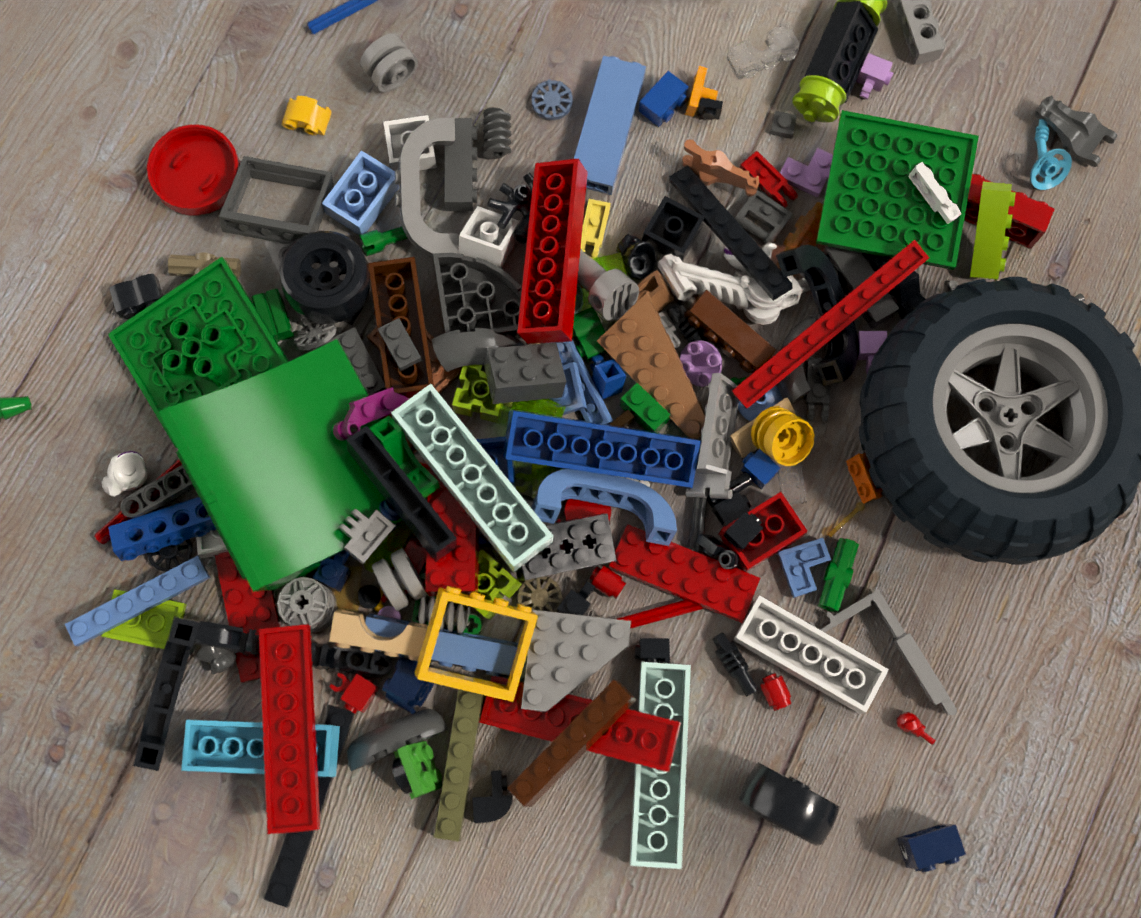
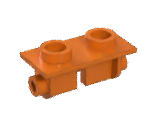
(859, 469)

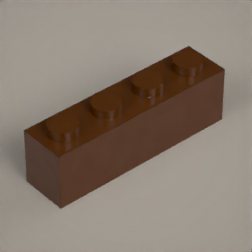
(729, 332)

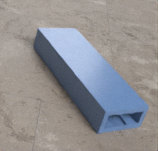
(609, 121)

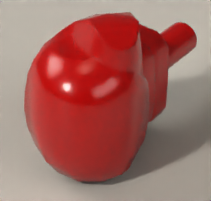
(910, 723)

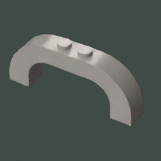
(431, 133)

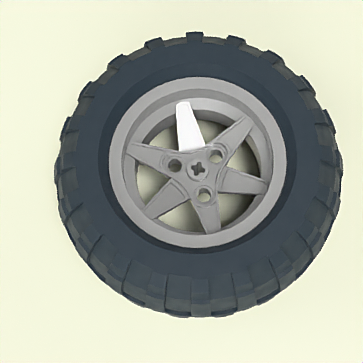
(1082, 372)

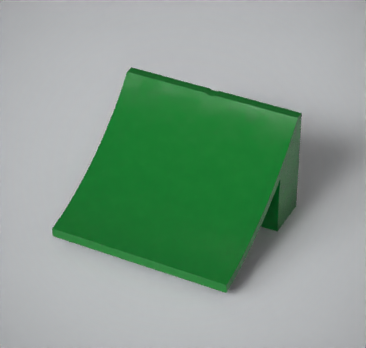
(273, 466)

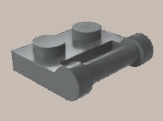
(768, 213)

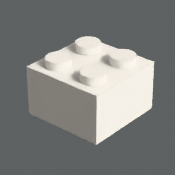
(396, 135)
(485, 239)

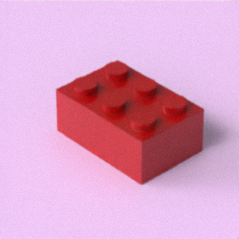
(779, 530)

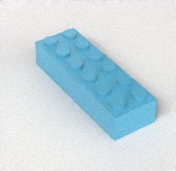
(240, 747)

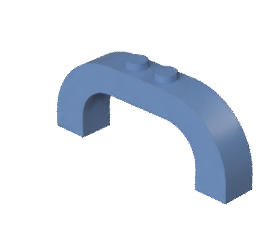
(609, 491)

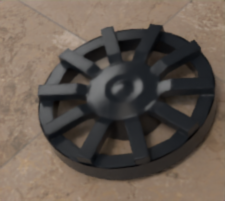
(170, 552)

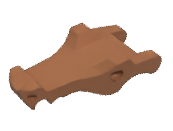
(716, 167)

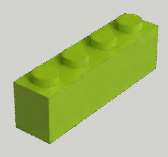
(990, 230)

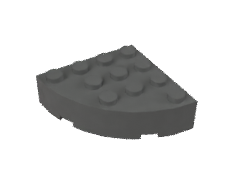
(476, 295)

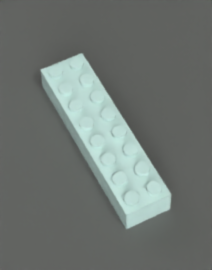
(472, 477)
(657, 793)

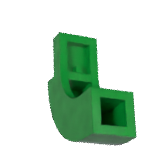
(394, 441)

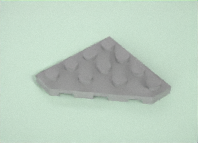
(566, 653)

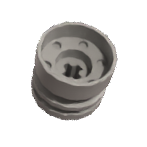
(316, 613)

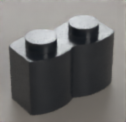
(135, 295)

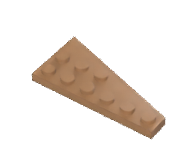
(649, 357)

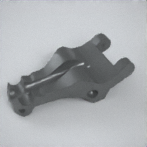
(1077, 130)

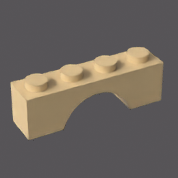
(350, 629)

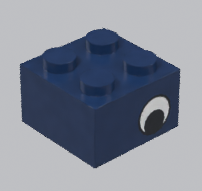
(931, 846)

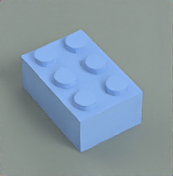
(361, 193)

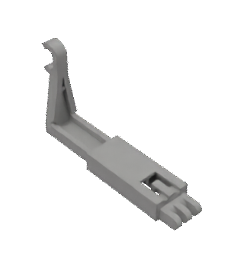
(905, 645)

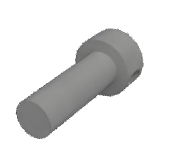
(609, 291)

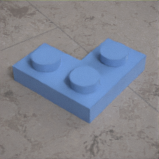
(797, 562)

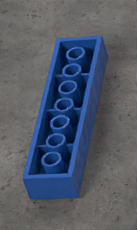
(600, 448)

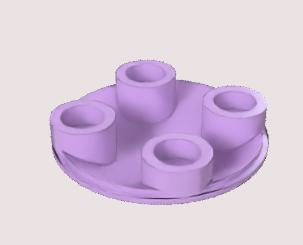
(700, 361)

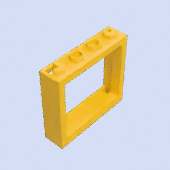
(464, 682)

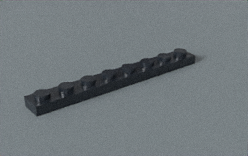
(731, 233)
(298, 843)

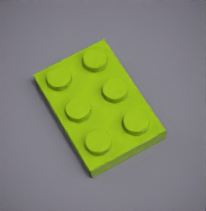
(149, 627)

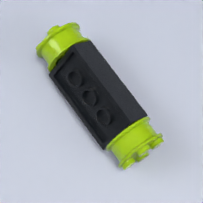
(838, 59)

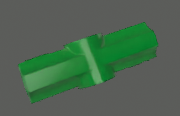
(838, 574)

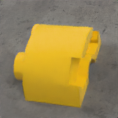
(306, 114)

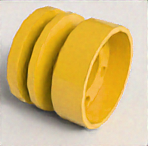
(782, 435)

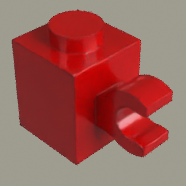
(357, 692)

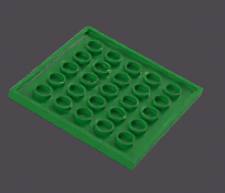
(875, 204)

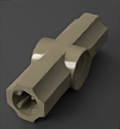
(190, 265)

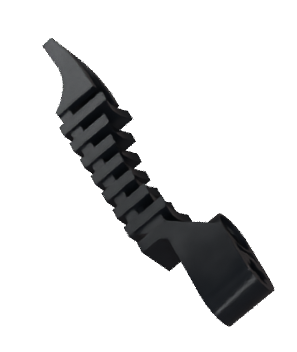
(334, 659)

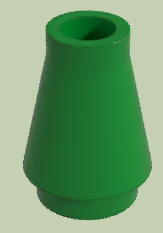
(13, 406)

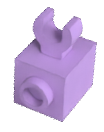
(874, 74)
(868, 345)

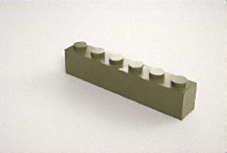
(459, 766)

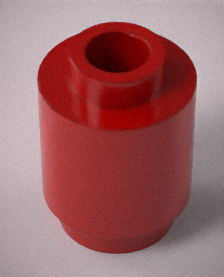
(607, 581)
(776, 691)

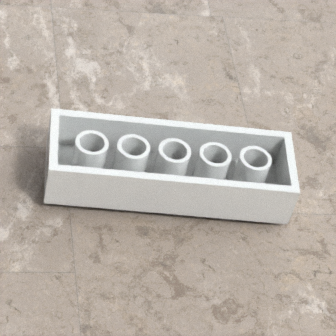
(810, 655)

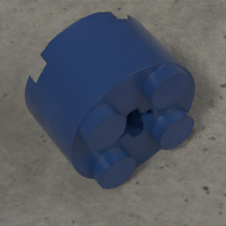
(405, 688)

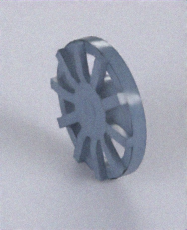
(552, 99)

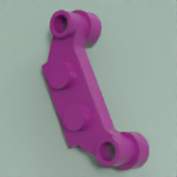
(368, 410)

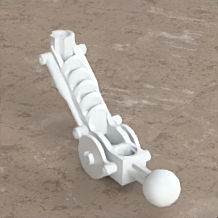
(742, 291)

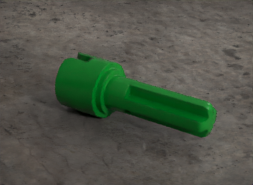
(375, 241)

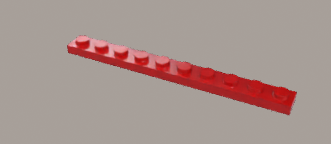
(830, 324)

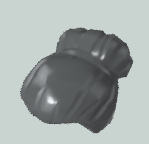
(217, 658)

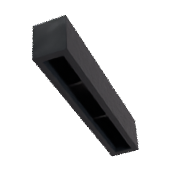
(401, 493)

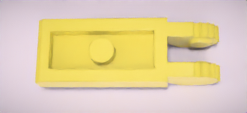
(595, 225)

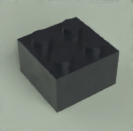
(673, 228)

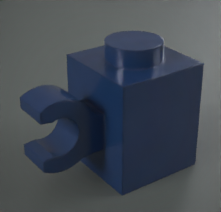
(333, 572)

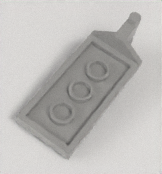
(716, 442)

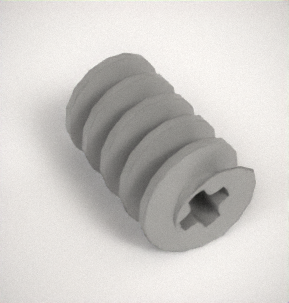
(452, 616)

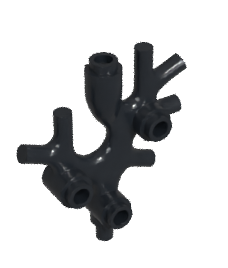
(518, 200)

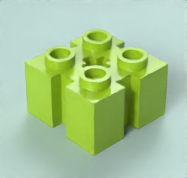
(467, 399)
(501, 582)

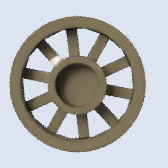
(539, 596)

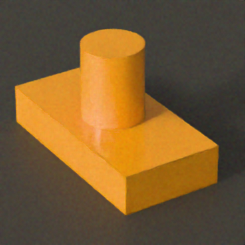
(699, 91)

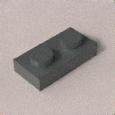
(399, 344)

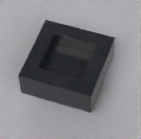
(710, 108)

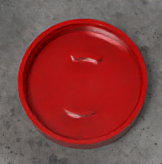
(193, 169)

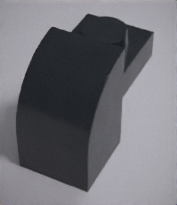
(496, 806)

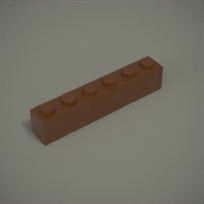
(571, 744)

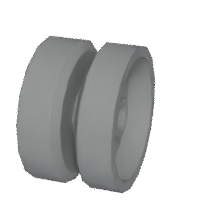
(388, 62)
(398, 580)

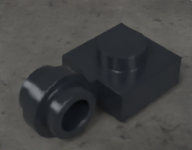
(712, 546)

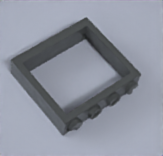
(268, 228)

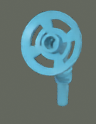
(1047, 164)

